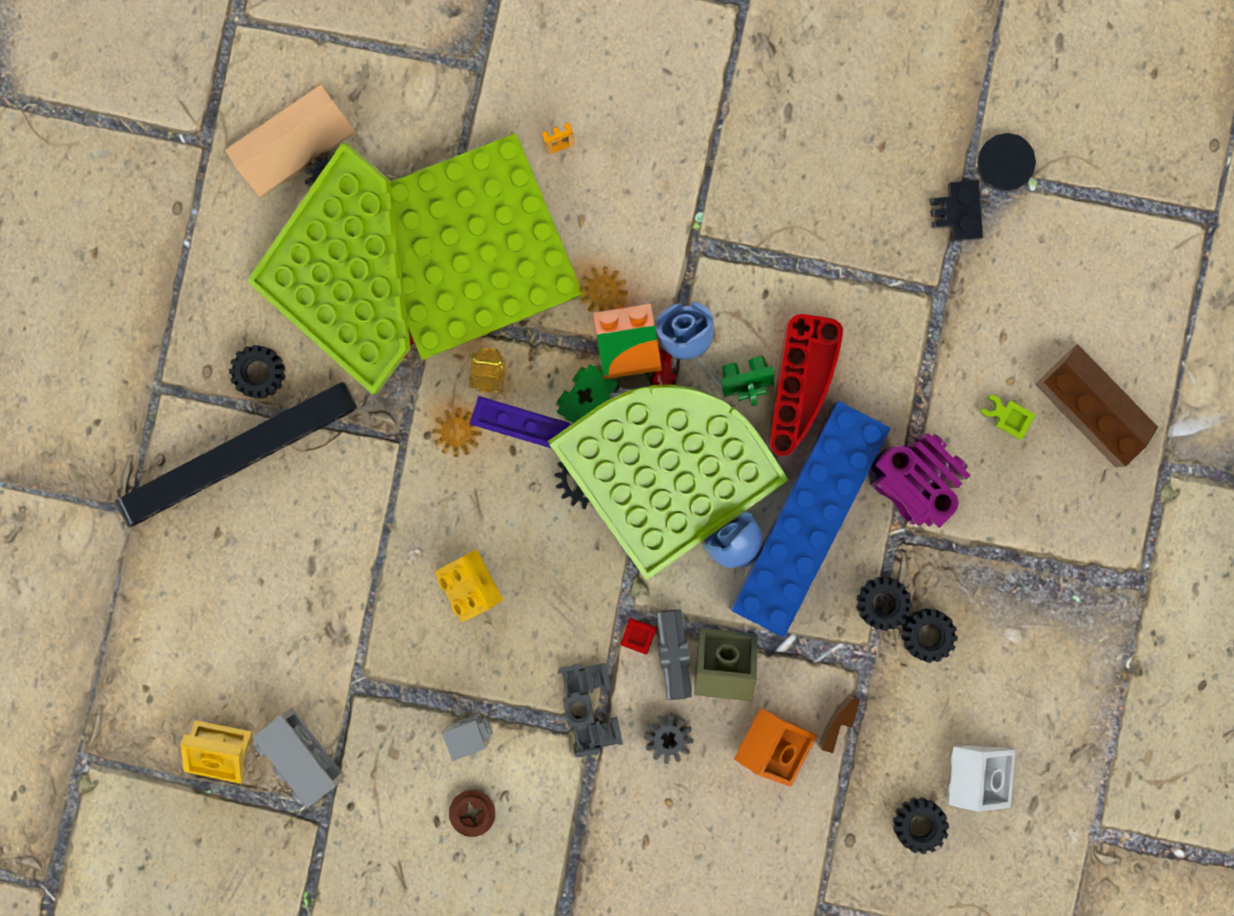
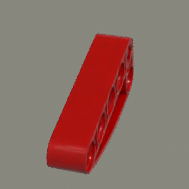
(812, 375)

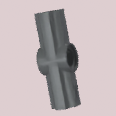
(674, 654)

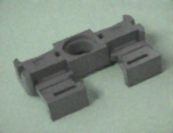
(588, 735)

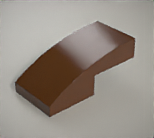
(844, 716)

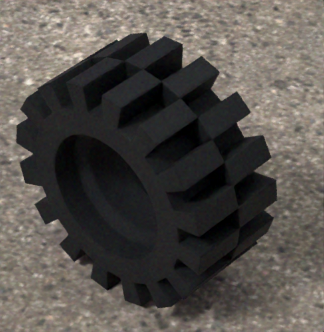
(240, 366)
(896, 616)
(941, 648)
(920, 843)

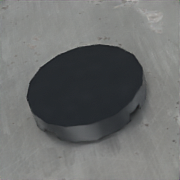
(1006, 162)

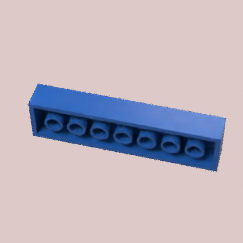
(809, 518)

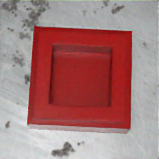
(638, 636)

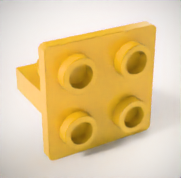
(468, 586)

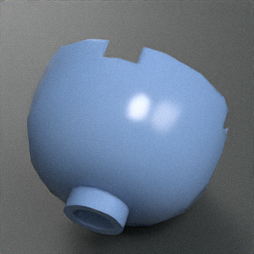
(685, 330)
(735, 542)

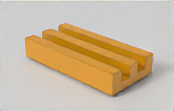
(557, 137)

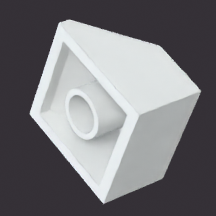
(981, 777)

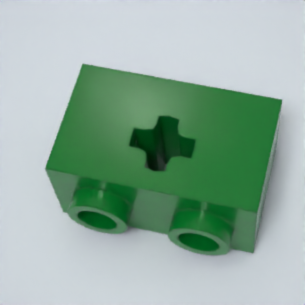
(585, 379)

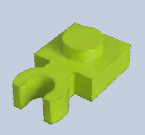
(1011, 418)

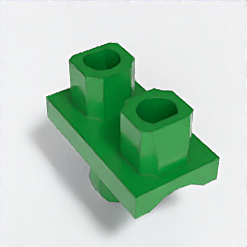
(747, 384)

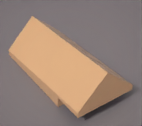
(289, 141)

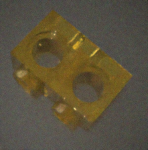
(487, 371)

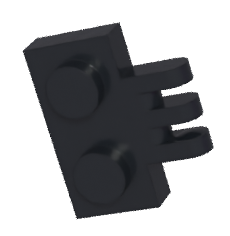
(960, 211)

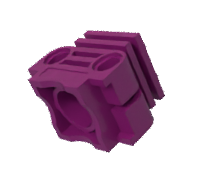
(921, 477)

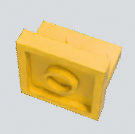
(215, 751)

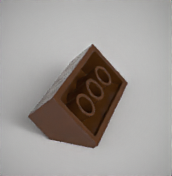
(1098, 407)

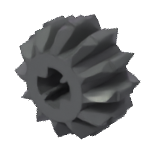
(658, 741)

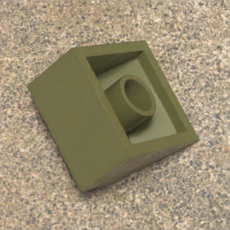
(726, 664)

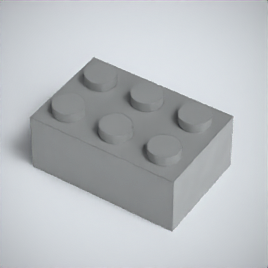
(298, 758)

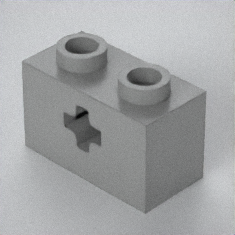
(467, 736)

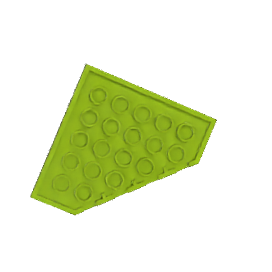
(341, 270)

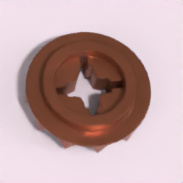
(466, 825)

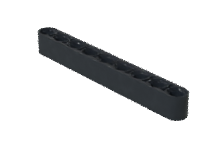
(236, 454)

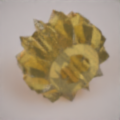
(605, 280)
(450, 439)

